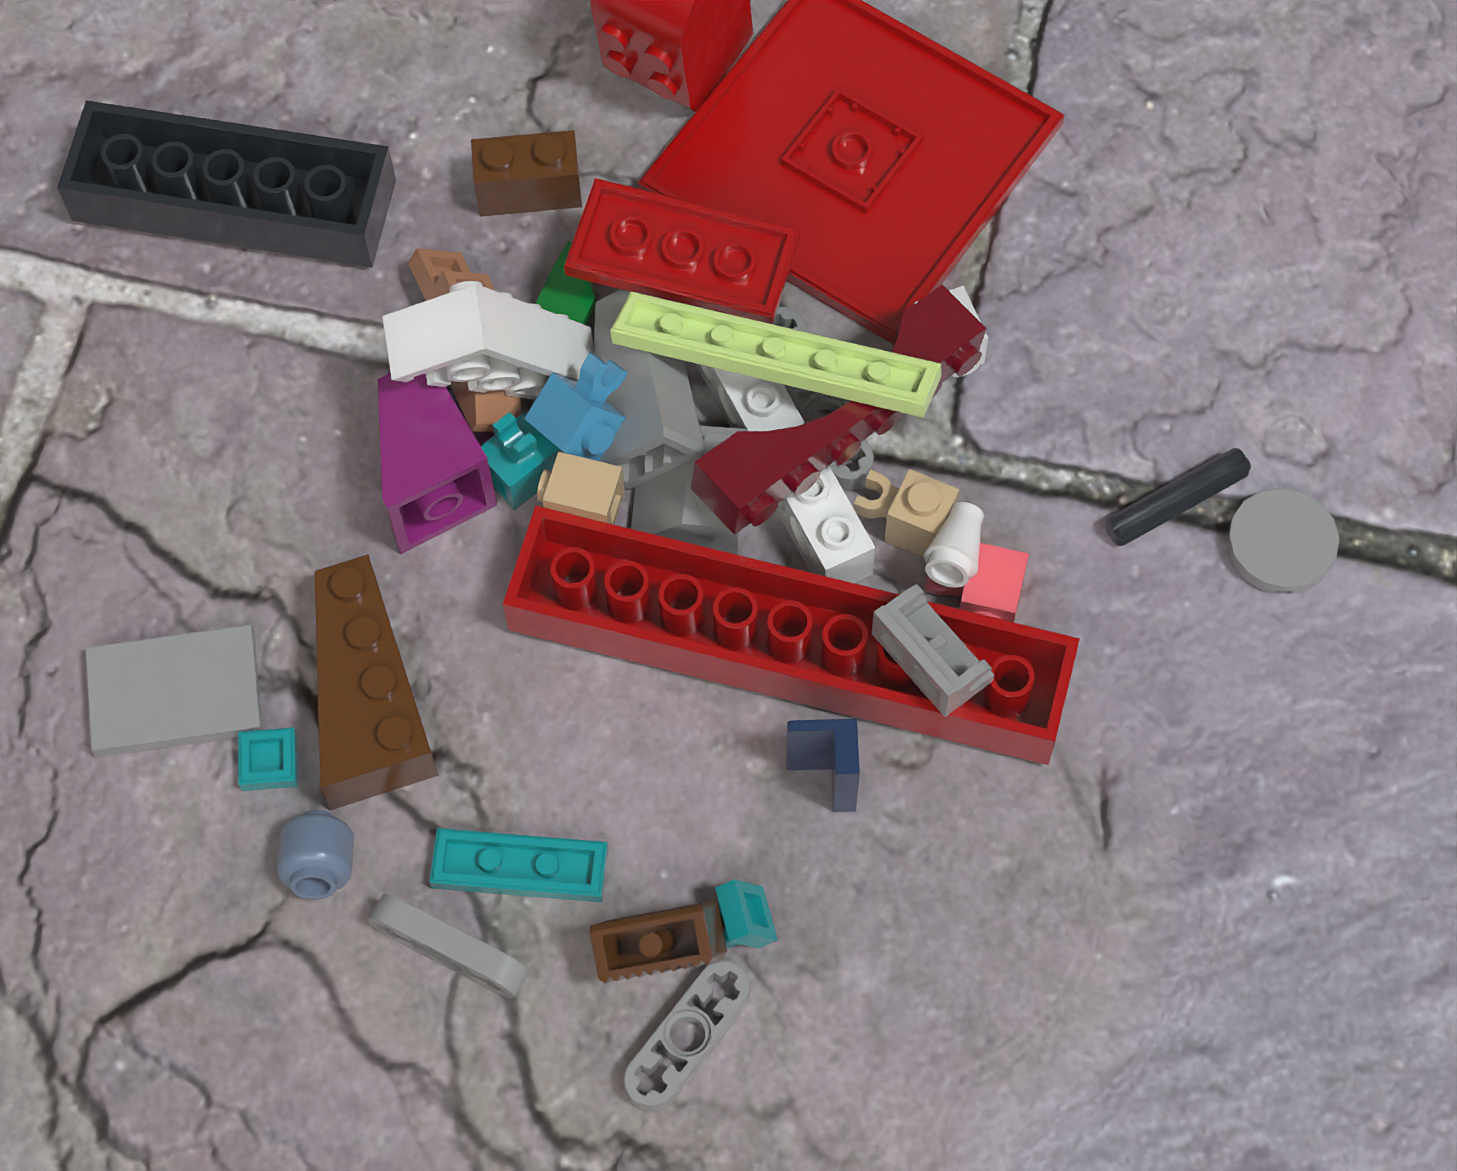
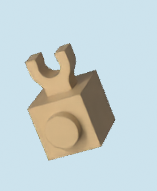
(582, 488)
(912, 511)

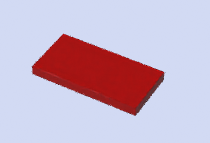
(682, 251)

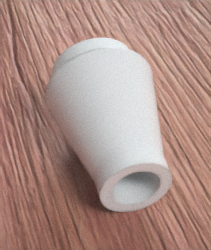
(955, 549)

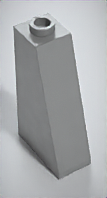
(656, 400)

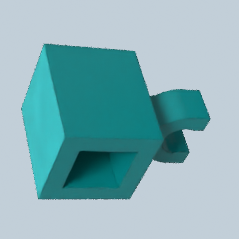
(518, 458)

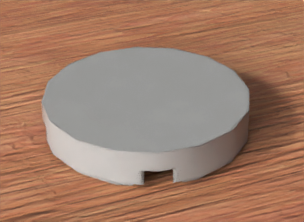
(1282, 541)

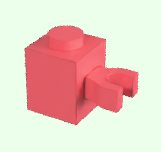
(995, 586)

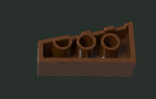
(365, 702)

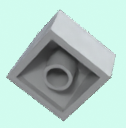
(674, 511)

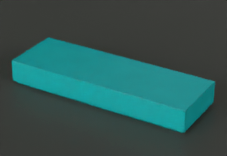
(519, 865)

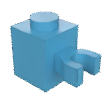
(576, 411)

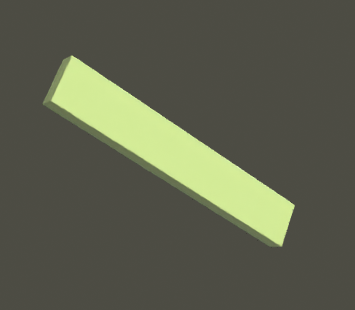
(777, 354)

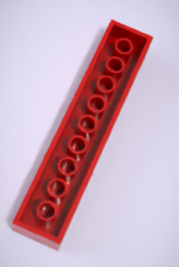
(775, 632)

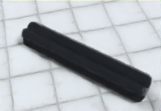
(1178, 497)

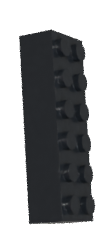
(228, 183)

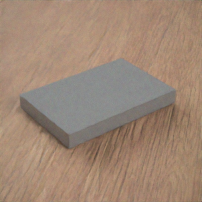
(173, 690)

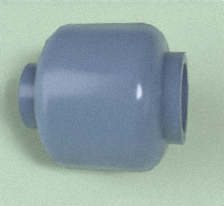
(315, 854)

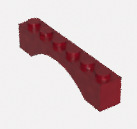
(758, 469)

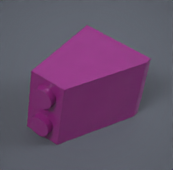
(429, 462)

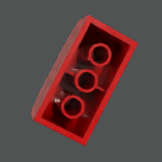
(672, 44)

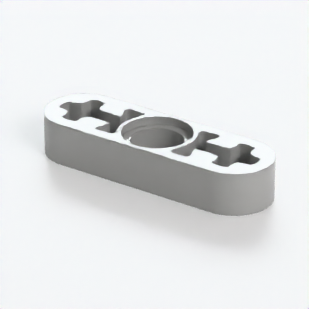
(448, 946)
(649, 1061)

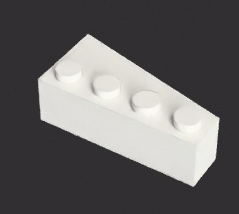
(484, 341)

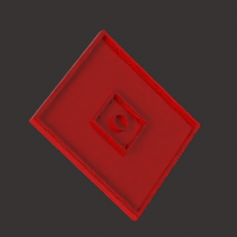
(866, 146)

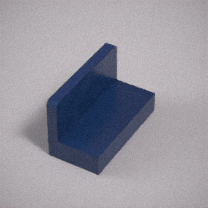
(827, 746)

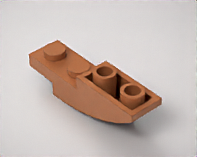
(435, 274)

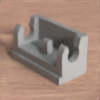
(929, 651)

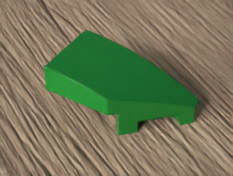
(568, 294)

